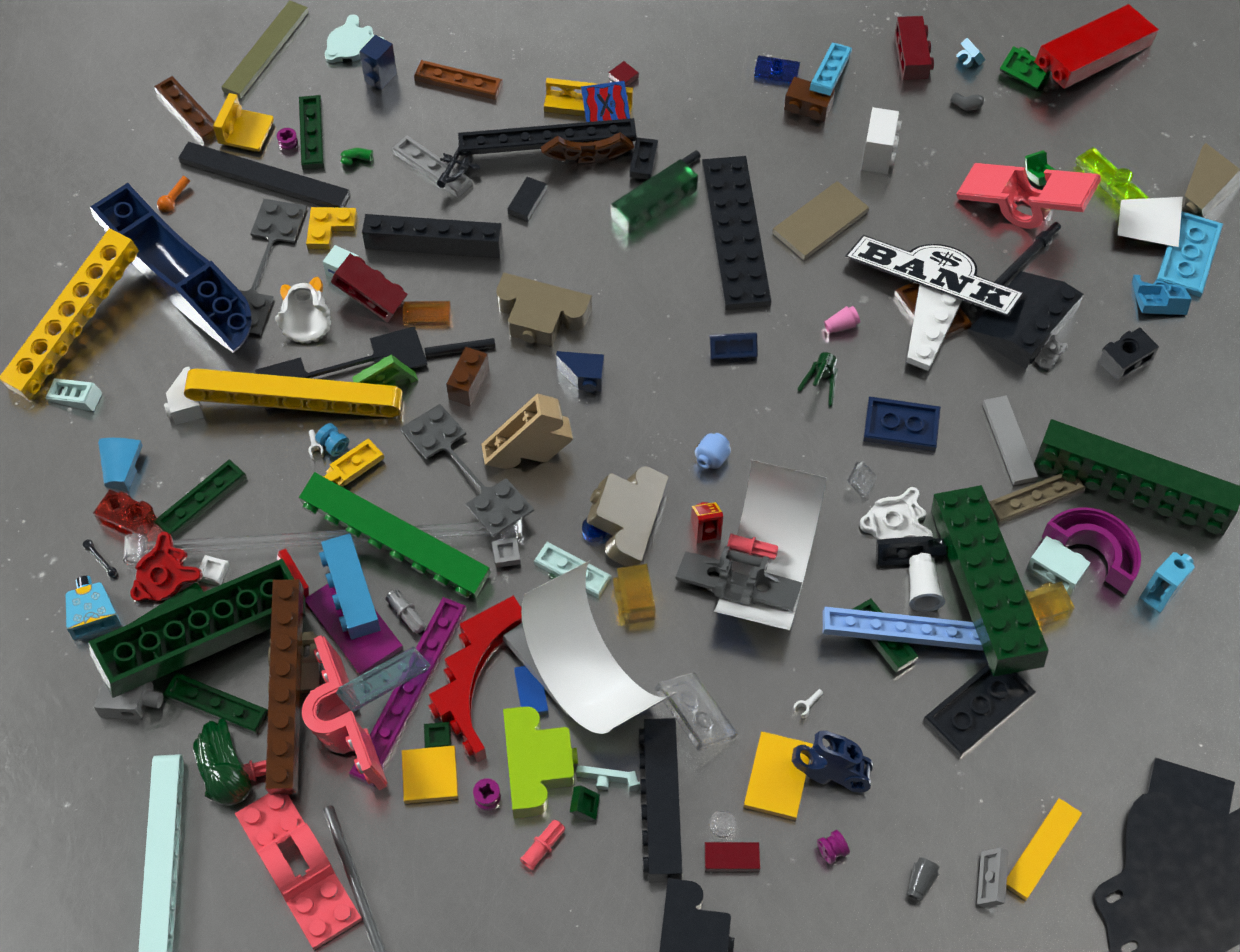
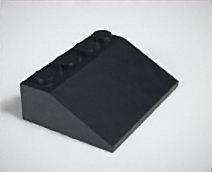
(1034, 319)

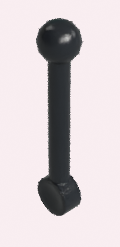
(88, 545)

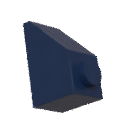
(582, 369)

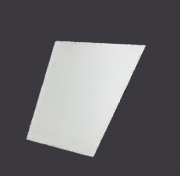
(1151, 219)

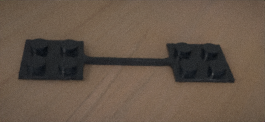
(401, 344)

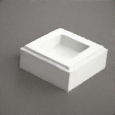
(213, 570)

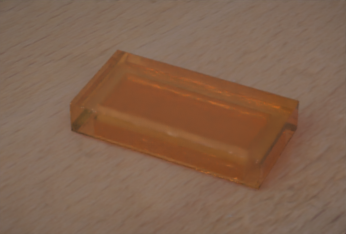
(426, 312)

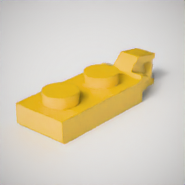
(354, 463)

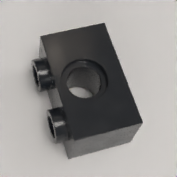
(1139, 350)

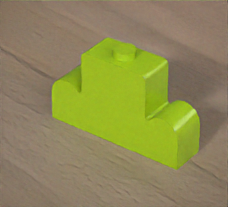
(536, 760)

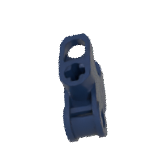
(838, 762)

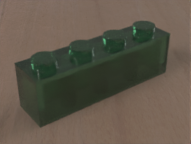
(654, 196)

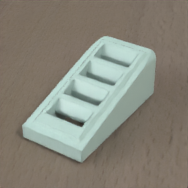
(86, 401)

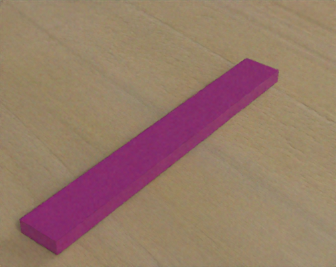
(405, 697)

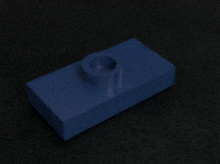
(733, 345)

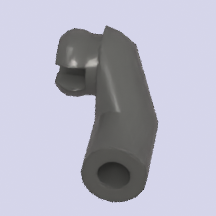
(968, 103)

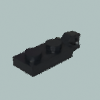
(900, 550)

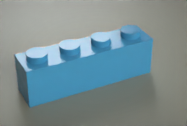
(350, 585)

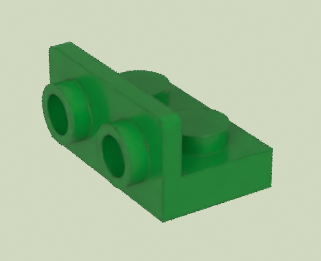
(1022, 67)

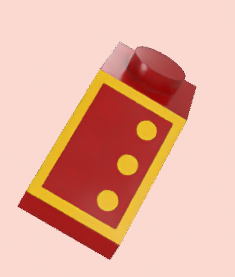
(707, 522)

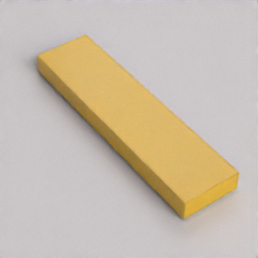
(1042, 849)

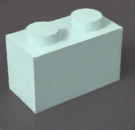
(1058, 564)

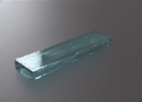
(382, 679)

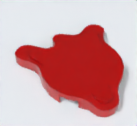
(162, 572)

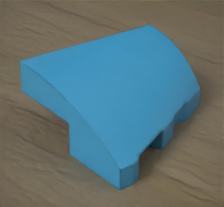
(1161, 297)
(119, 461)

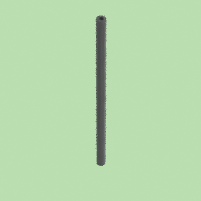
(354, 879)

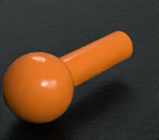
(167, 202)

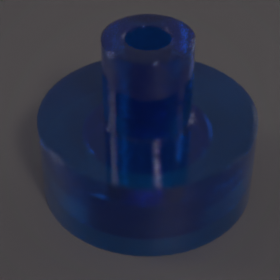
(592, 533)

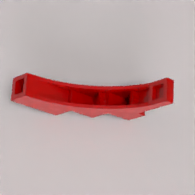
(480, 638)

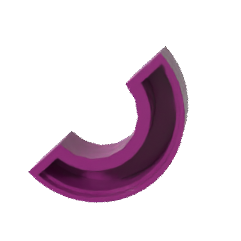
(1104, 533)

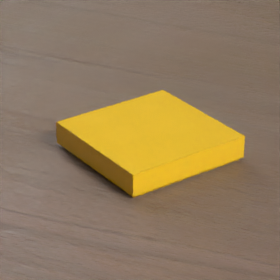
(429, 774)

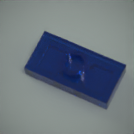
(776, 68)

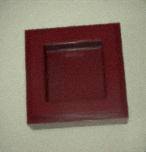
(623, 72)

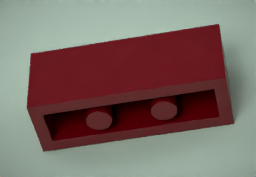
(913, 48)
(369, 287)

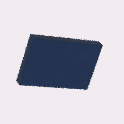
(902, 423)

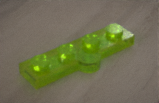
(1113, 180)

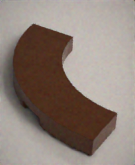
(587, 152)

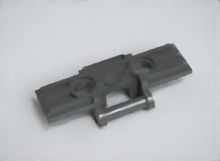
(738, 586)

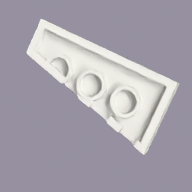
(930, 325)

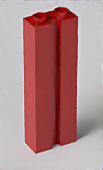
(1096, 45)

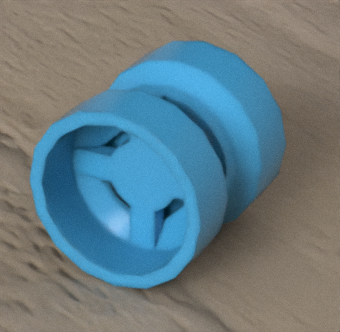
(333, 440)

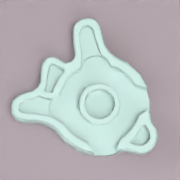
(347, 41)

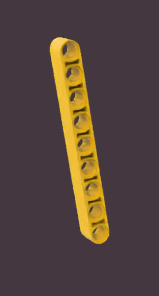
(293, 393)

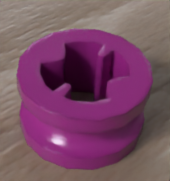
(284, 143)

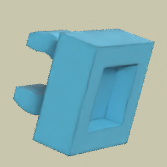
(971, 52)

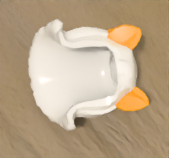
(304, 312)

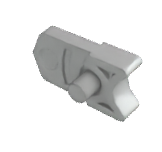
(1050, 353)

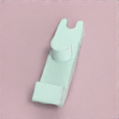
(603, 777)

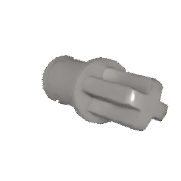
(405, 611)

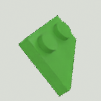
(386, 372)

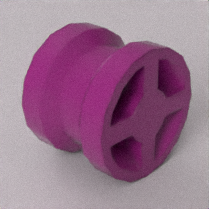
(487, 800)
(833, 846)

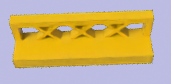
(568, 100)

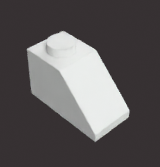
(178, 405)

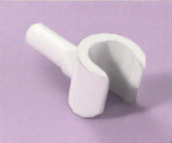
(314, 445)
(808, 703)

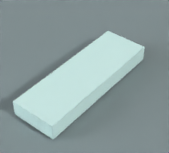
(559, 562)

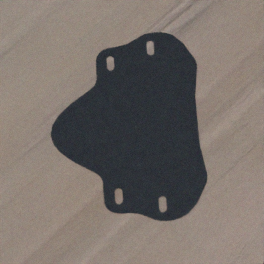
(1176, 879)

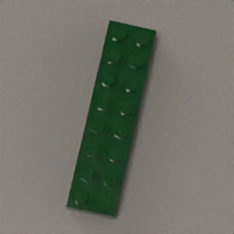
(1138, 477)
(989, 581)
(187, 630)

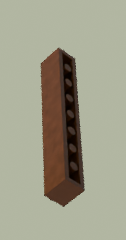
(284, 687)

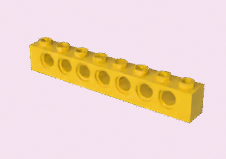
(58, 316)

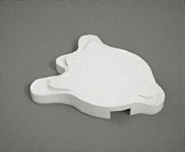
(896, 517)

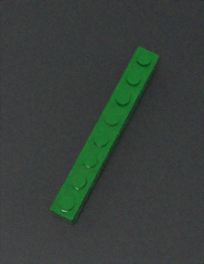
(394, 535)

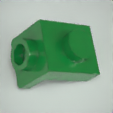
(1035, 166)

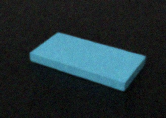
(1192, 260)

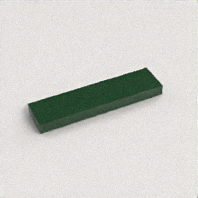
(311, 132)
(200, 499)
(216, 703)

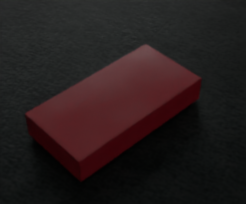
(732, 857)

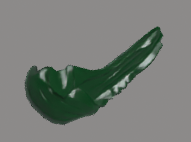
(219, 765)

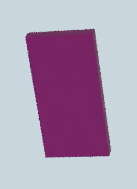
(362, 652)

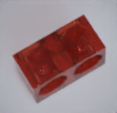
(122, 519)

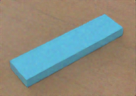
(830, 69)

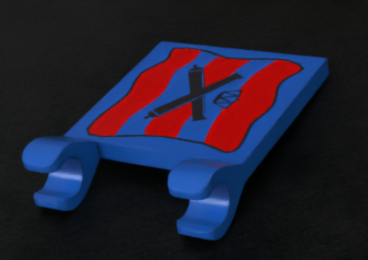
(605, 101)

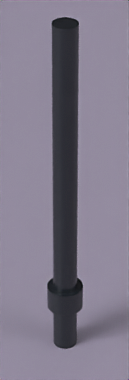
(1042, 240)

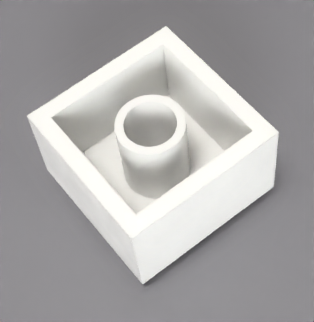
(881, 140)

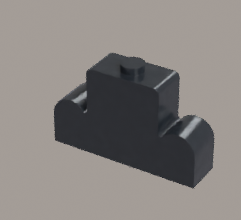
(690, 928)

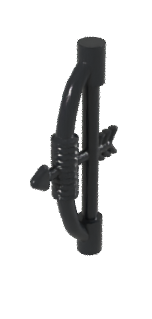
(464, 165)

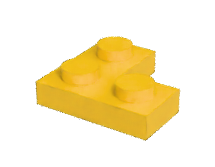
(324, 221)

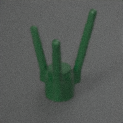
(824, 367)

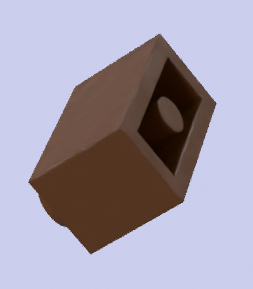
(807, 102)
(467, 376)

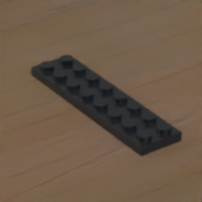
(736, 233)

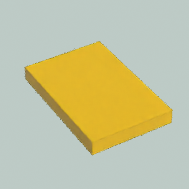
(774, 780)

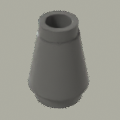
(922, 878)

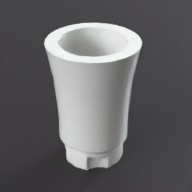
(924, 584)

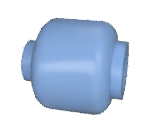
(712, 451)

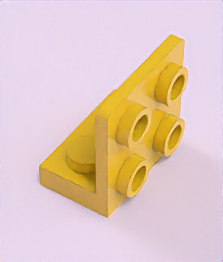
(241, 127)

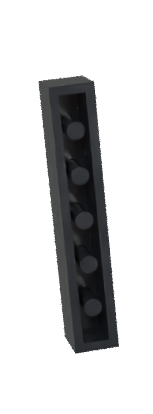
(432, 235)
(662, 800)

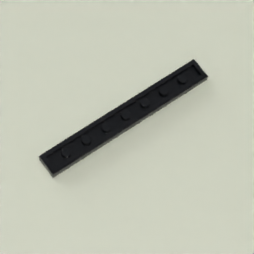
(534, 137)
(264, 176)

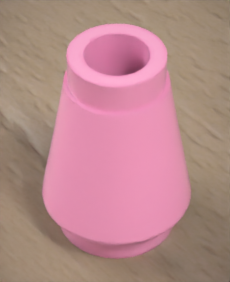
(842, 320)

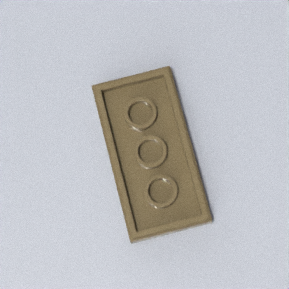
(820, 220)

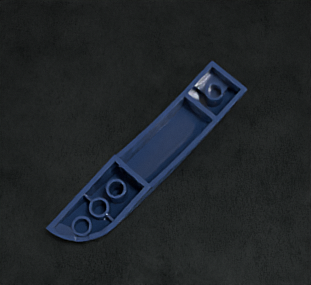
(177, 268)

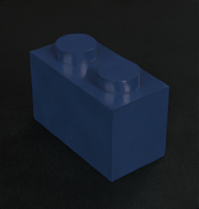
(378, 62)

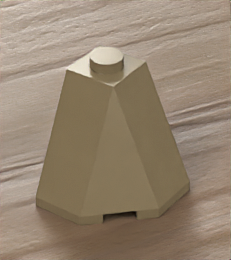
(1211, 181)

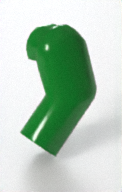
(357, 153)

